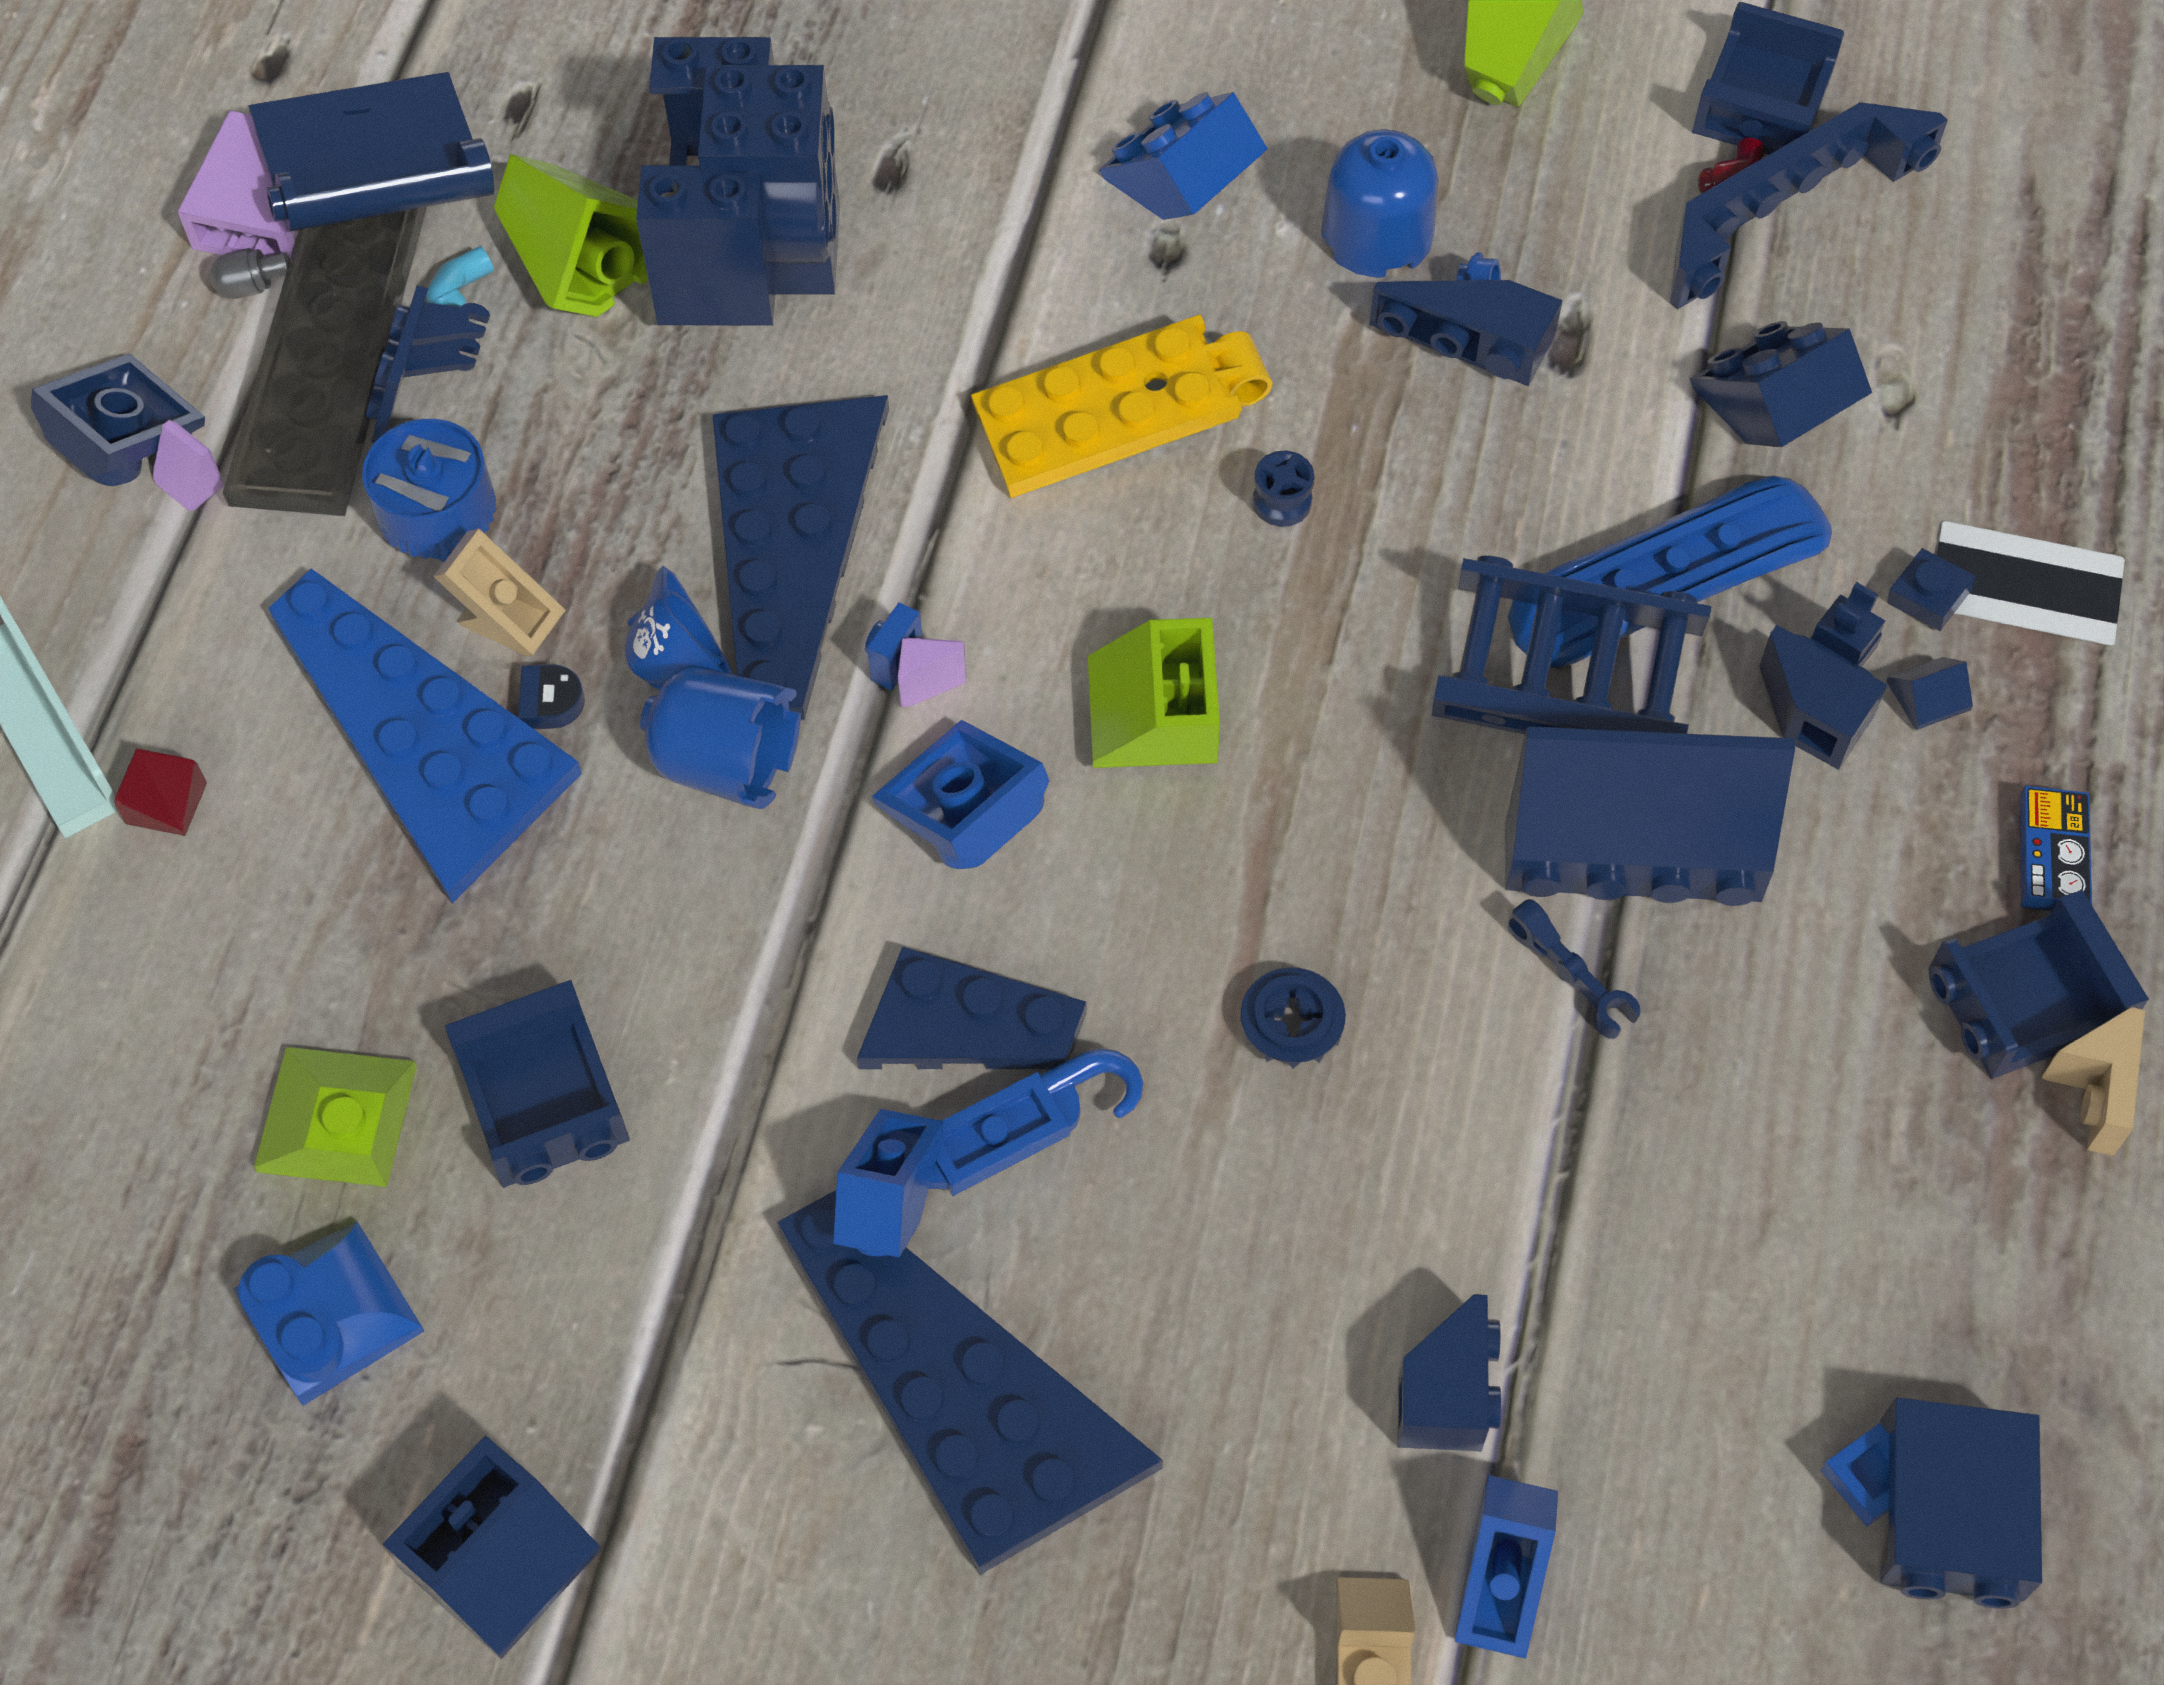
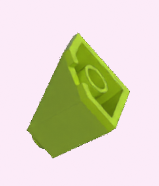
(1514, 43)
(570, 234)

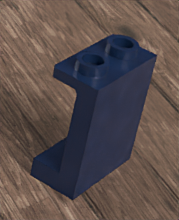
(1768, 78)
(2035, 986)
(537, 1084)
(1963, 1502)

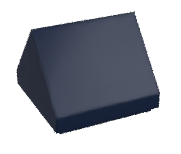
(1933, 691)

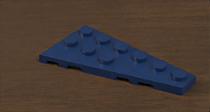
(979, 1412)

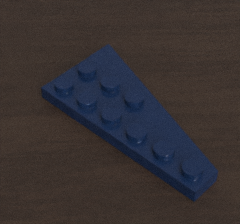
(789, 523)

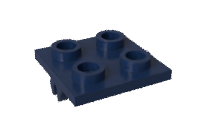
(424, 342)

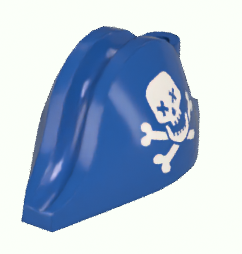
(670, 635)

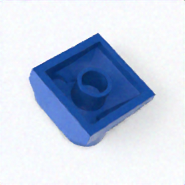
(966, 795)
(326, 1310)

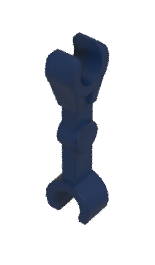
(1535, 930)

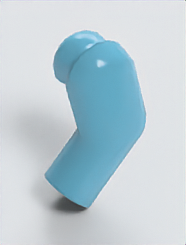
(456, 275)

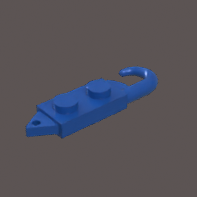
(1025, 1119)

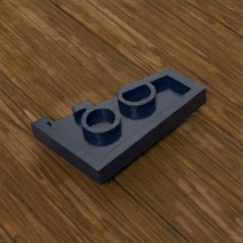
(963, 1015)

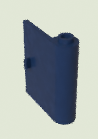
(369, 152)

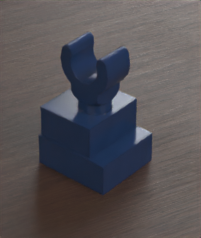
(1850, 627)

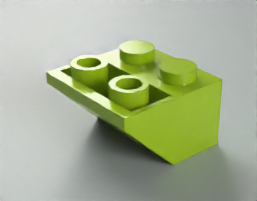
(1155, 696)

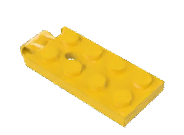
(1101, 411)

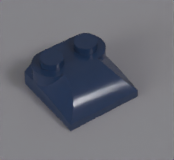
(110, 417)

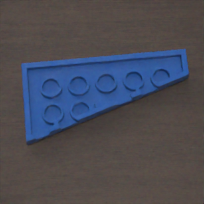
(436, 746)

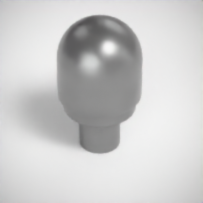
(246, 272)

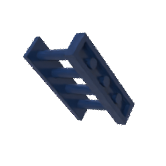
(1472, 700)

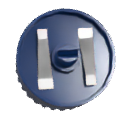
(428, 486)

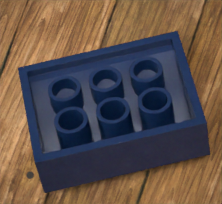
(1646, 814)

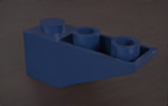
(1475, 321)

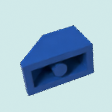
(886, 1183)
(1507, 1566)

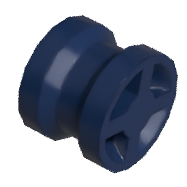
(1272, 477)

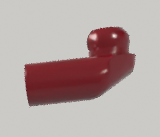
(1747, 153)

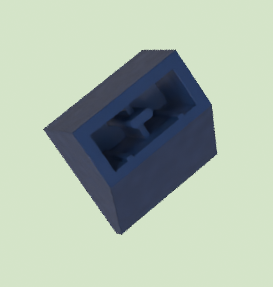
(1784, 382)
(492, 1546)

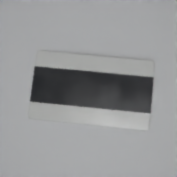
(2036, 582)

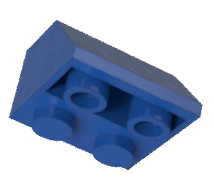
(1185, 154)

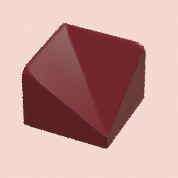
(160, 792)

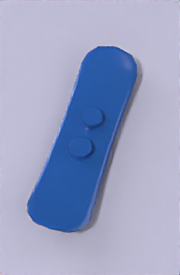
(1694, 553)

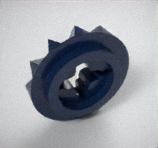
(1315, 1001)

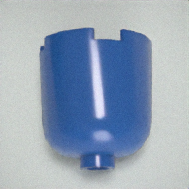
(1381, 203)
(721, 734)

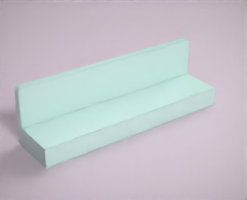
(48, 738)

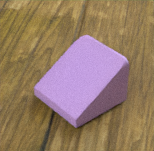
(185, 467)
(929, 668)

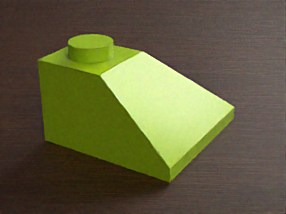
(335, 1117)

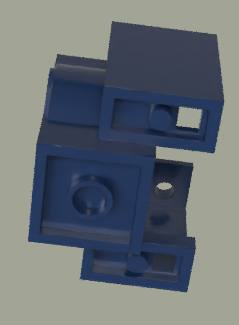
(765, 191)

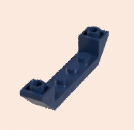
(1889, 136)

